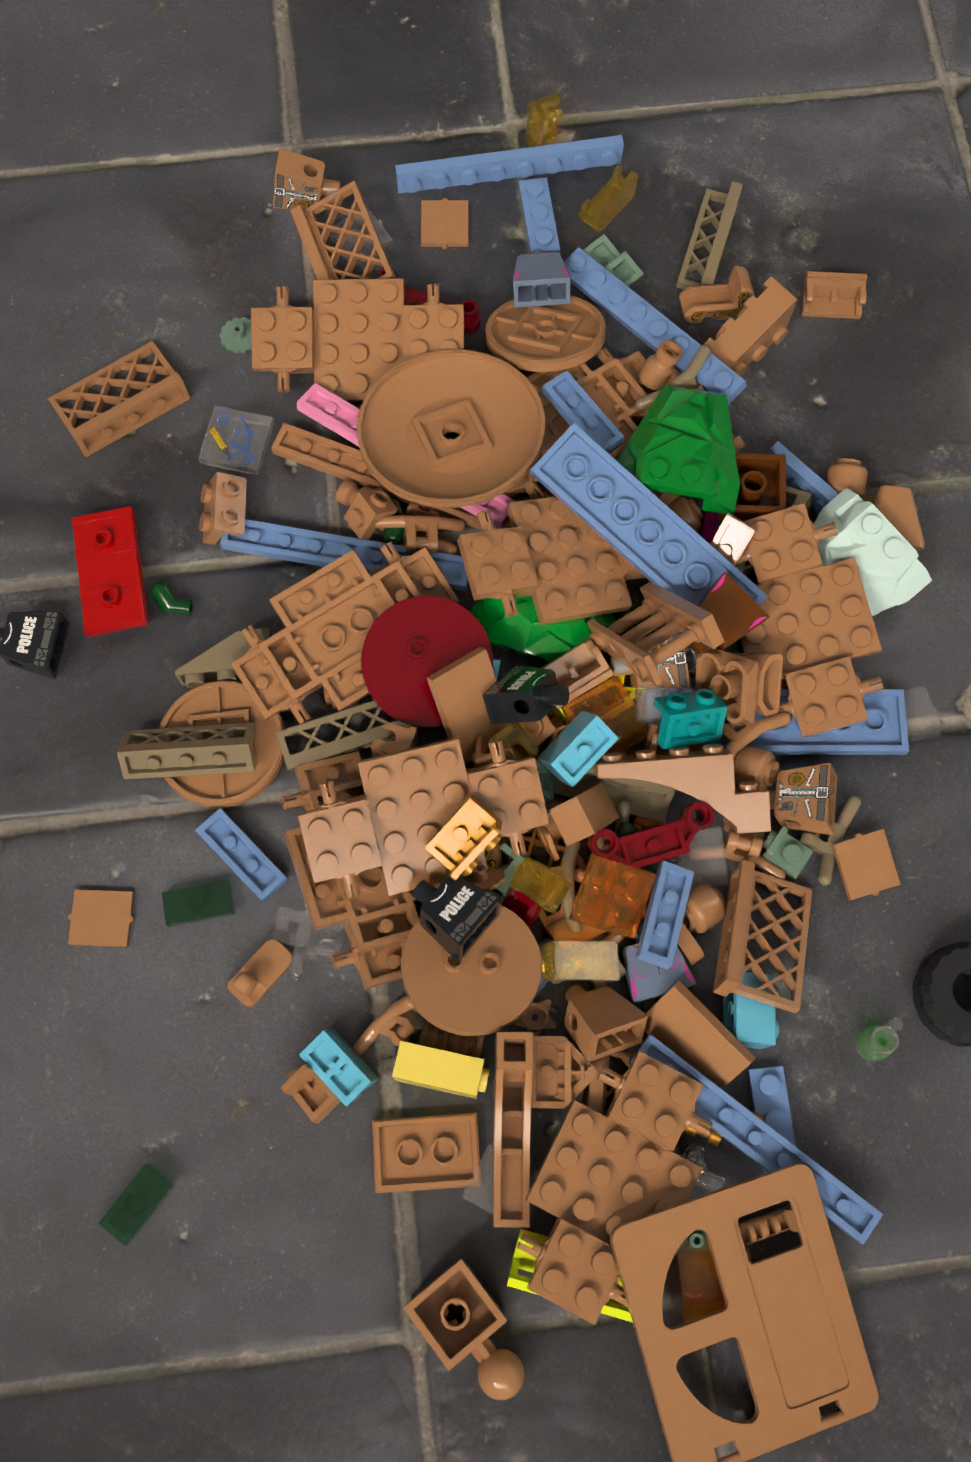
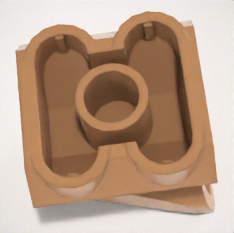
(900, 510)
(742, 681)

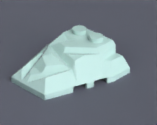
(882, 554)

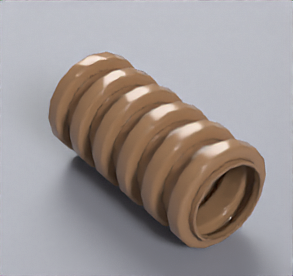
(443, 1040)

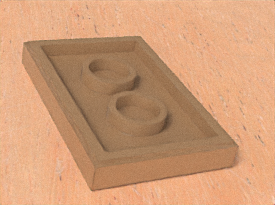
(460, 700)
(697, 1036)
(425, 1152)

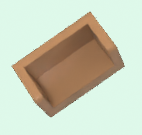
(584, 814)

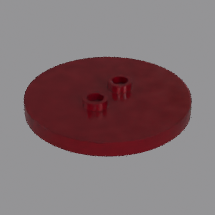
(409, 646)

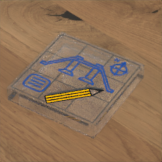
(236, 440)

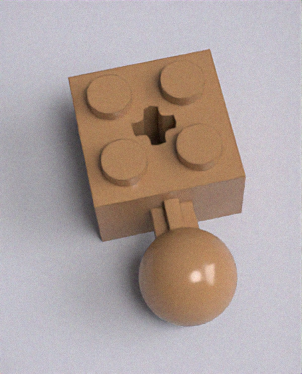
(499, 1370)

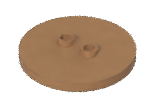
(546, 335)
(220, 705)
(484, 989)

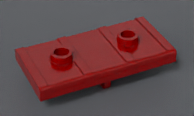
(110, 571)

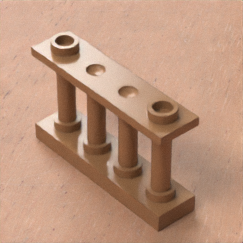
(666, 609)

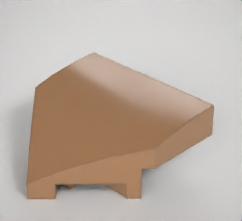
(558, 1072)

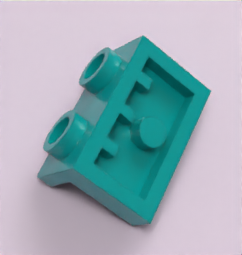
(690, 718)

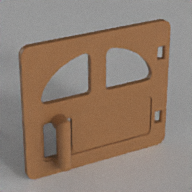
(783, 1310)

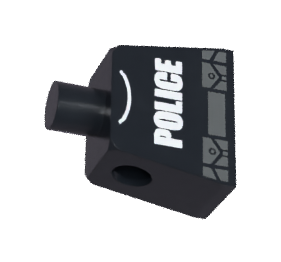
(34, 641)
(524, 695)
(456, 913)

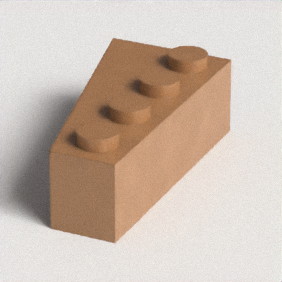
(755, 328)

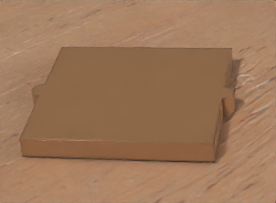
(444, 223)
(866, 864)
(101, 918)

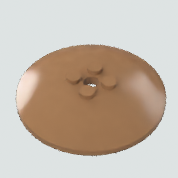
(432, 395)

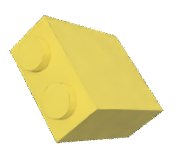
(440, 1070)

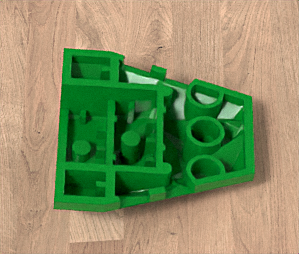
(686, 448)
(525, 632)

